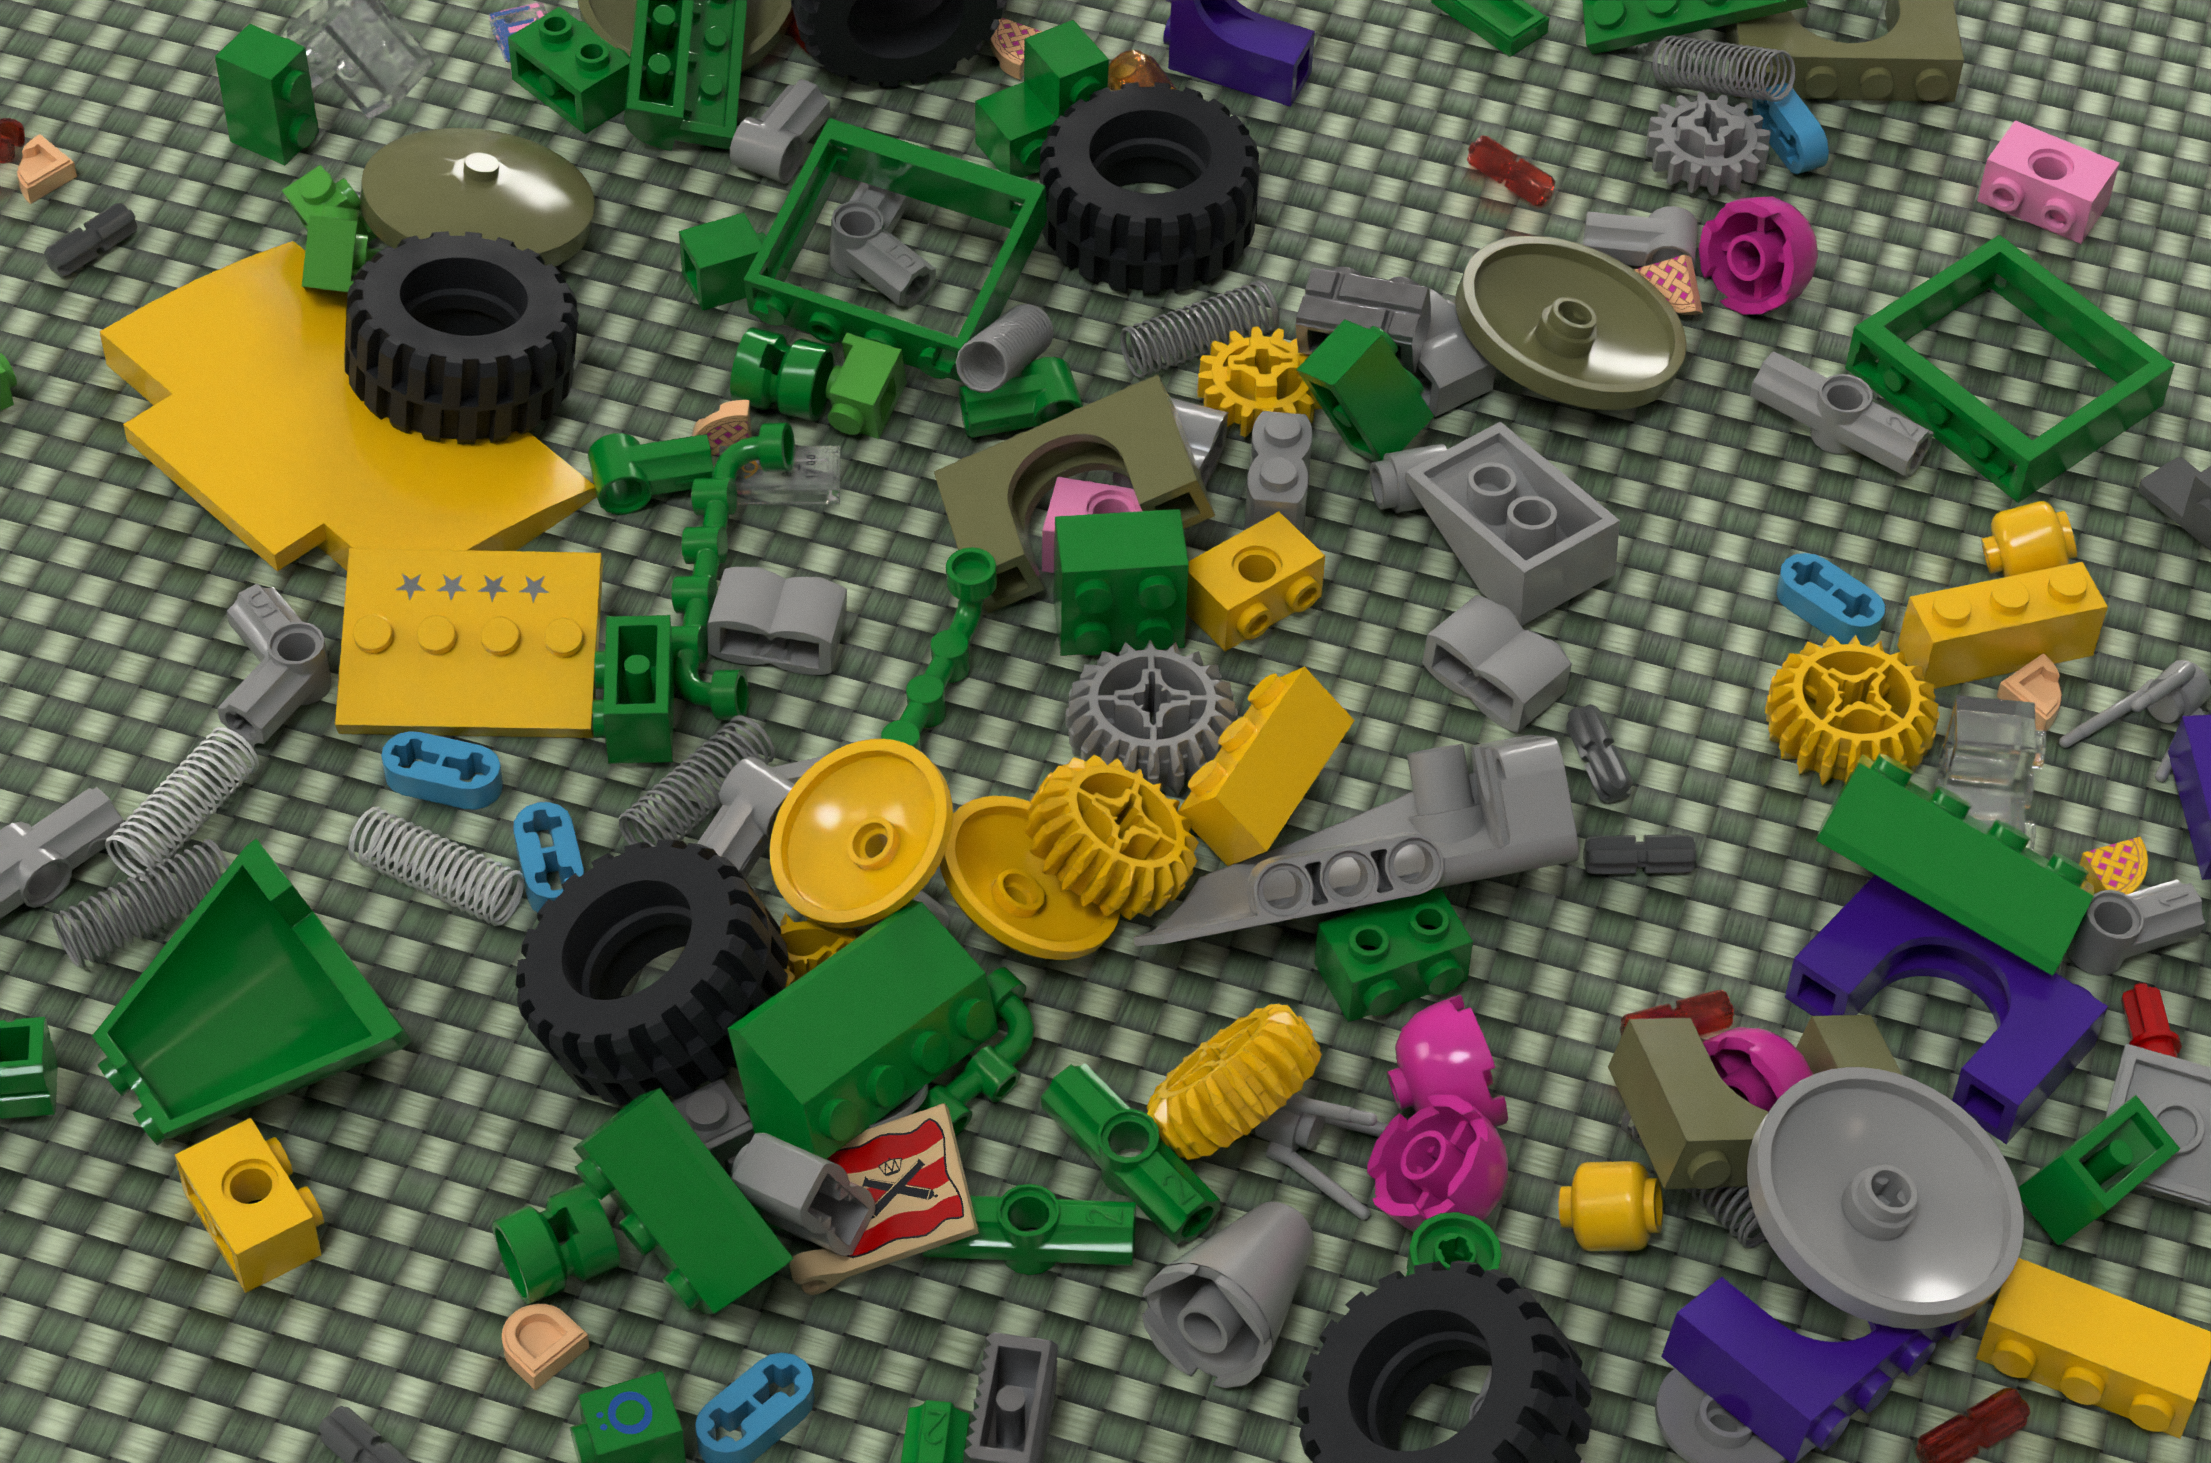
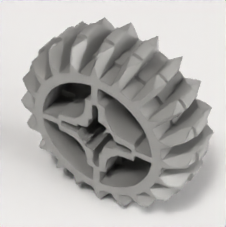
(1114, 704)

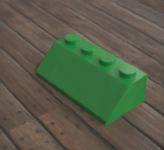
(1957, 862)
(862, 1032)

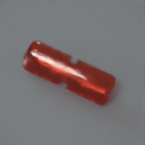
(1520, 176)
(1708, 1012)
(1986, 1424)

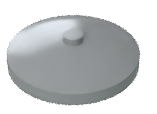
(1885, 1198)

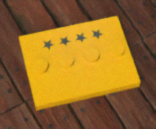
(469, 643)

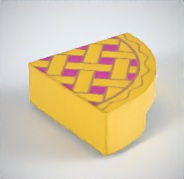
(2117, 866)

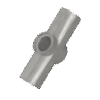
(1841, 414)
(41, 858)

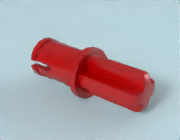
(2148, 1020)

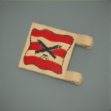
(917, 1194)

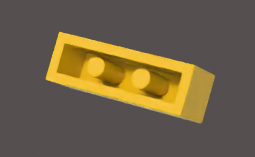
(2002, 624)
(1265, 765)
(2097, 1348)

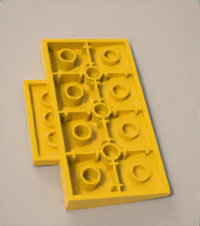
(284, 451)

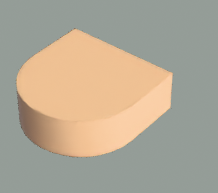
(541, 1342)

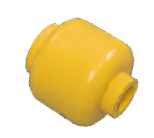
(2029, 540)
(1612, 1206)

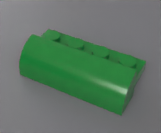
(1634, 22)
(685, 71)

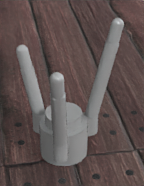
(2168, 697)
(1300, 1125)

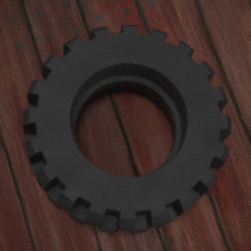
(894, 37)
(1149, 237)
(460, 337)
(615, 925)
(1428, 1327)

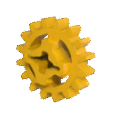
(1254, 378)

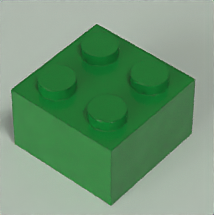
(1120, 581)

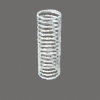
(146, 857)
(431, 871)

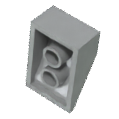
(1516, 522)

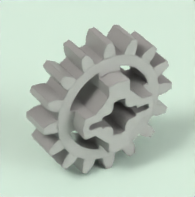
(1707, 143)

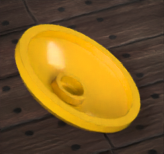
(843, 817)
(1004, 885)

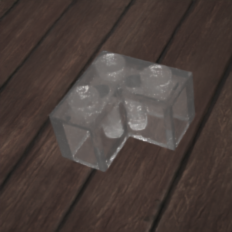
(362, 51)
(1991, 759)

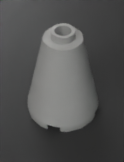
(1230, 1295)

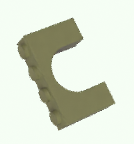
(1912, 62)
(1128, 432)
(1691, 1118)

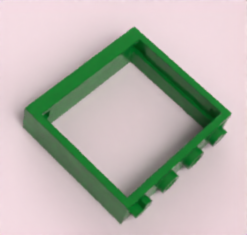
(915, 174)
(1963, 420)

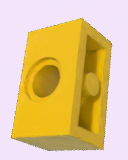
(1254, 581)
(259, 1237)

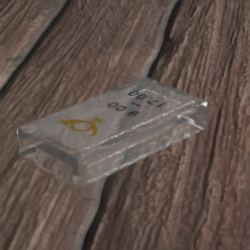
(810, 482)

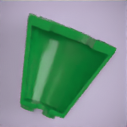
(241, 1007)

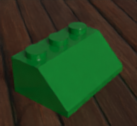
(679, 1204)

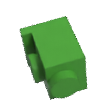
(318, 190)
(333, 249)
(865, 386)

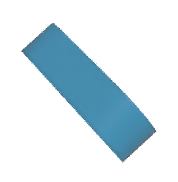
(1793, 131)
(1830, 599)
(442, 770)
(538, 861)
(749, 1405)

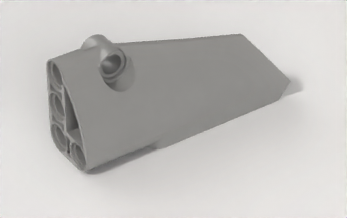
(1443, 833)

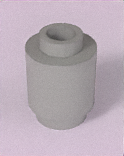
(1389, 482)

